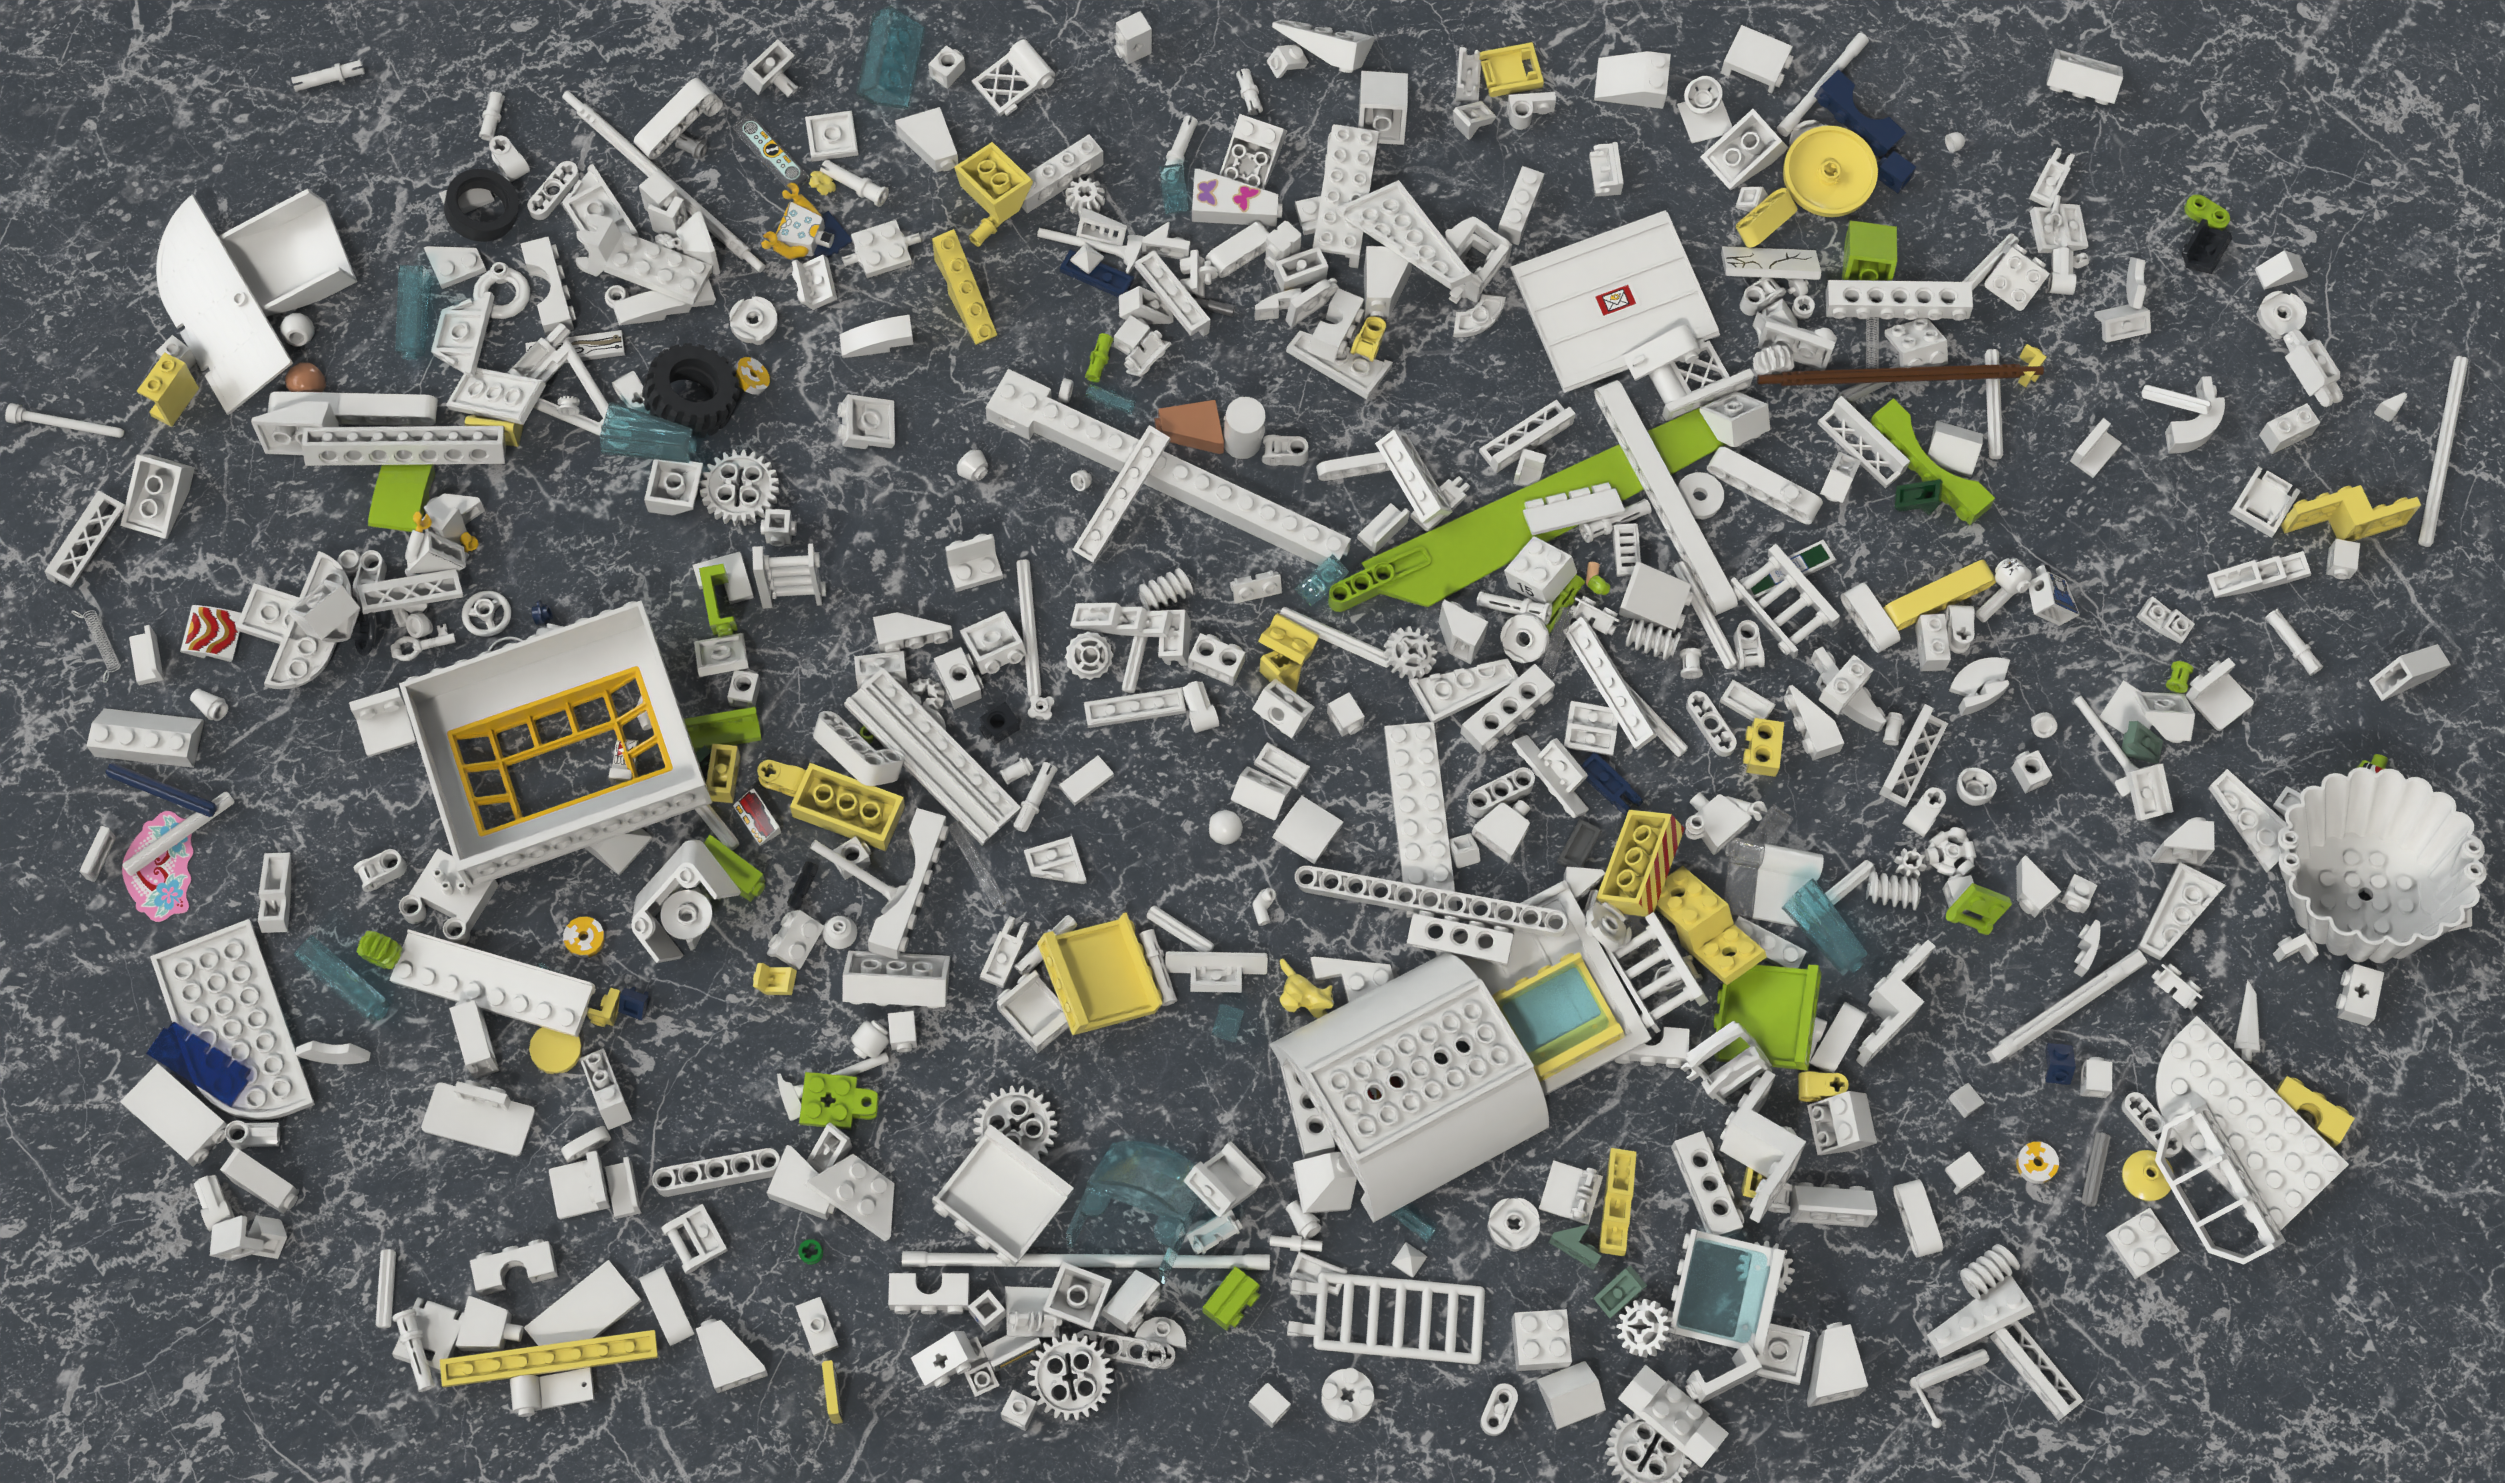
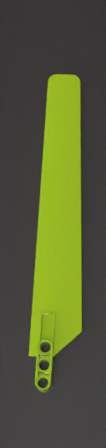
(1493, 535)

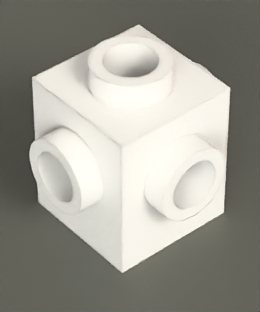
(778, 527)

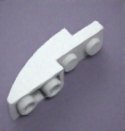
(1861, 707)

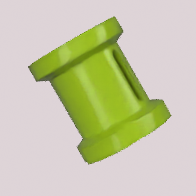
(2176, 684)

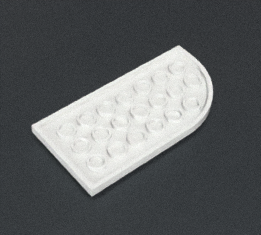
(228, 999)
(2271, 1141)

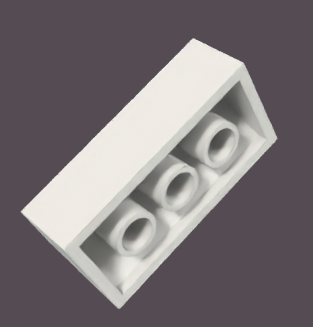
(145, 737)
(904, 982)

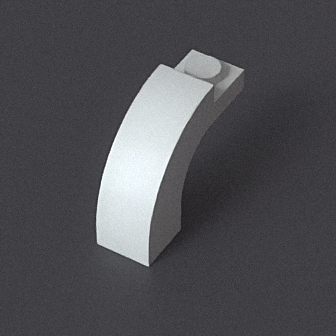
(2191, 434)

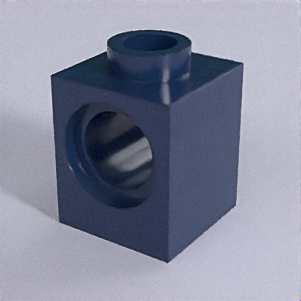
(1895, 171)

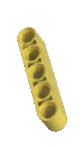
(1940, 594)

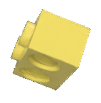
(1768, 748)

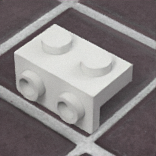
(814, 282)
(795, 938)

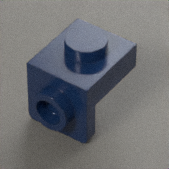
(2060, 1063)

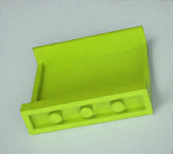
(1775, 1009)

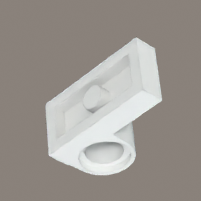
(1527, 104)

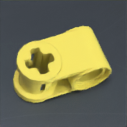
(1369, 338)
(785, 777)
(1817, 1086)

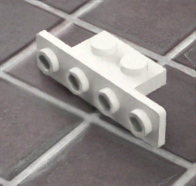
(1557, 771)
(1216, 969)

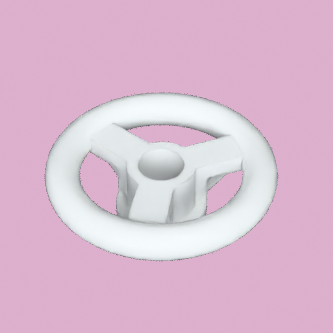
(481, 605)

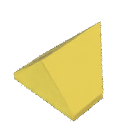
(1282, 668)

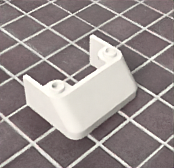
(686, 868)

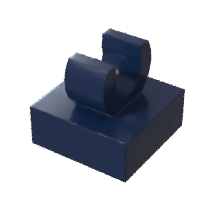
(633, 1003)

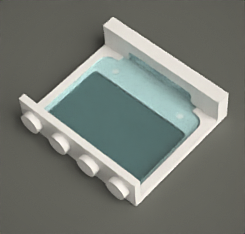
(1726, 1291)

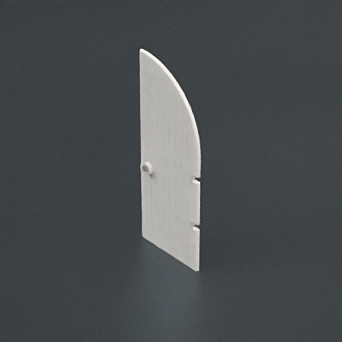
(217, 309)

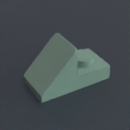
(2141, 743)
(1569, 1242)
(1620, 1292)

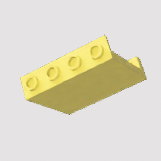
(1100, 975)

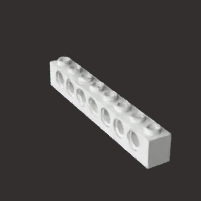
(403, 445)

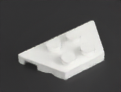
(594, 197)
(462, 333)
(858, 1193)

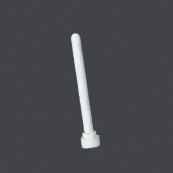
(17, 414)

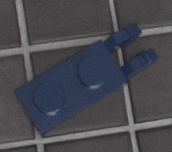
(1609, 783)

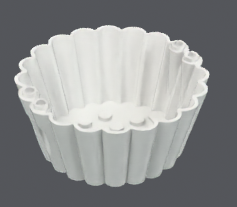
(2393, 844)

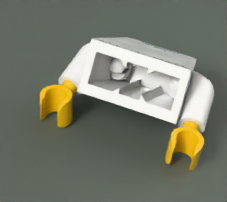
(433, 553)

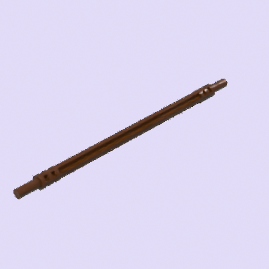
(1886, 375)

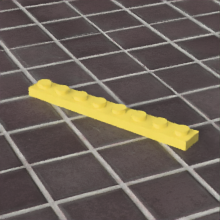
(548, 1358)

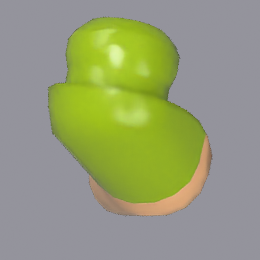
(1594, 581)

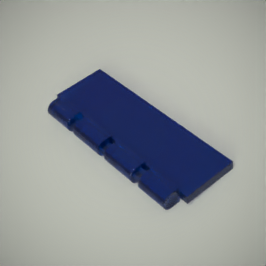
(202, 1069)

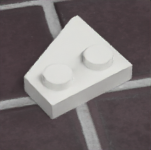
(1056, 861)

